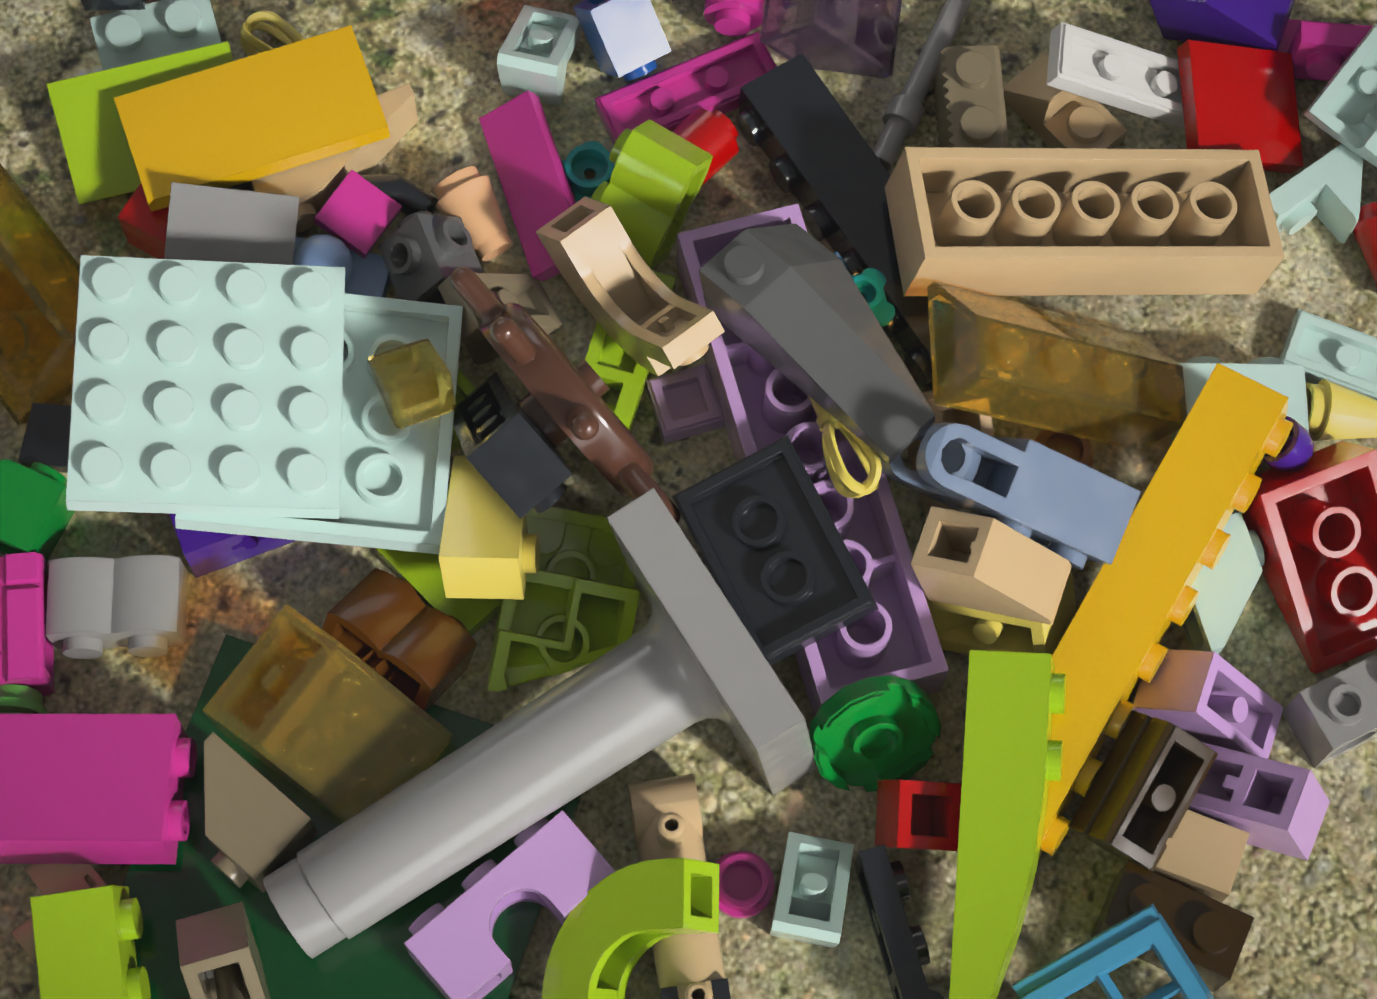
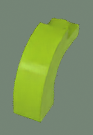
(626, 918)

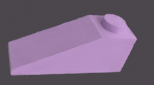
(1266, 798)

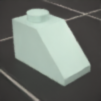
(1225, 588)

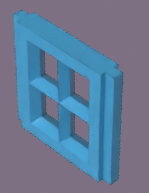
(1110, 951)

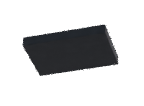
(775, 551)

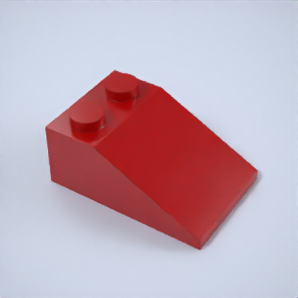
(1323, 551)

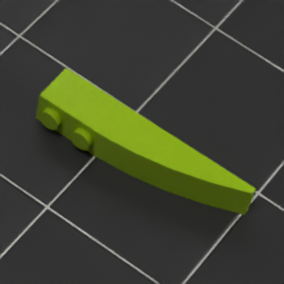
(1001, 809)

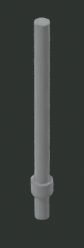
(906, 109)

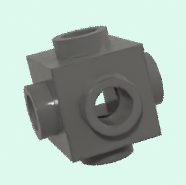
(426, 253)

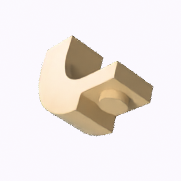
(624, 292)

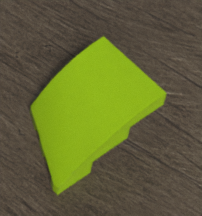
(571, 608)

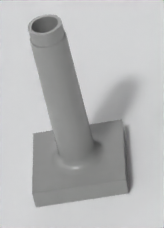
(674, 672)

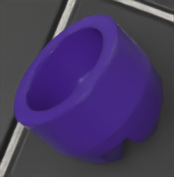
(1295, 452)

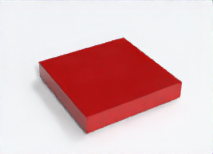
(1241, 102)

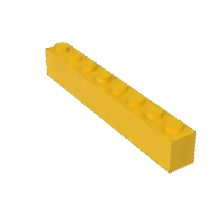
(1151, 576)

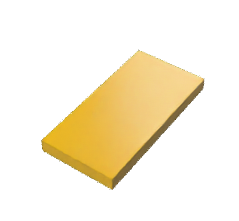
(253, 116)

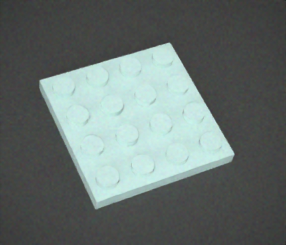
(207, 388)
(389, 475)

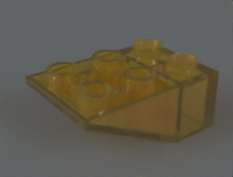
(324, 717)

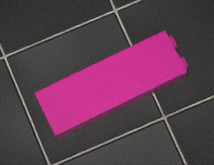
(93, 788)

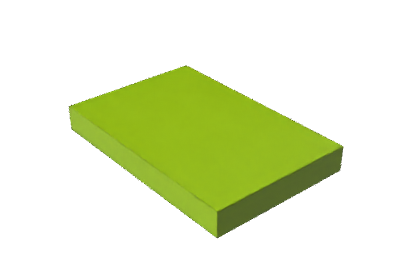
(91, 124)

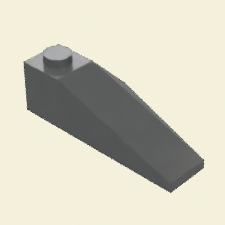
(816, 328)

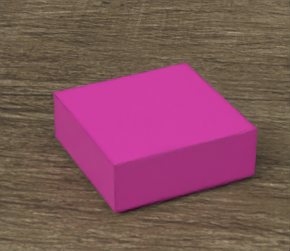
(357, 214)

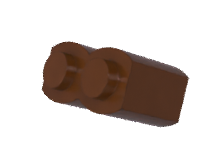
(402, 637)

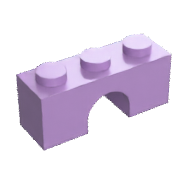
(549, 867)

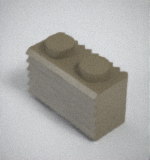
(970, 98)

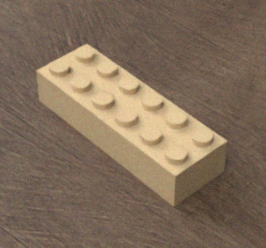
(1083, 221)

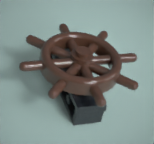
(517, 438)

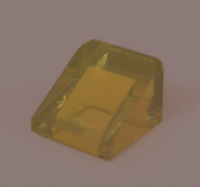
(413, 383)

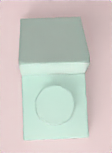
(538, 53)
(1324, 189)
(812, 890)

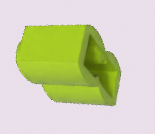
(653, 186)

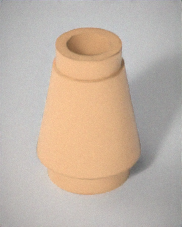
(473, 199)

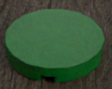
(874, 732)

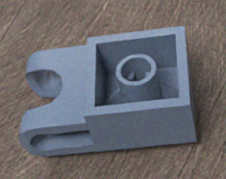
(1024, 487)

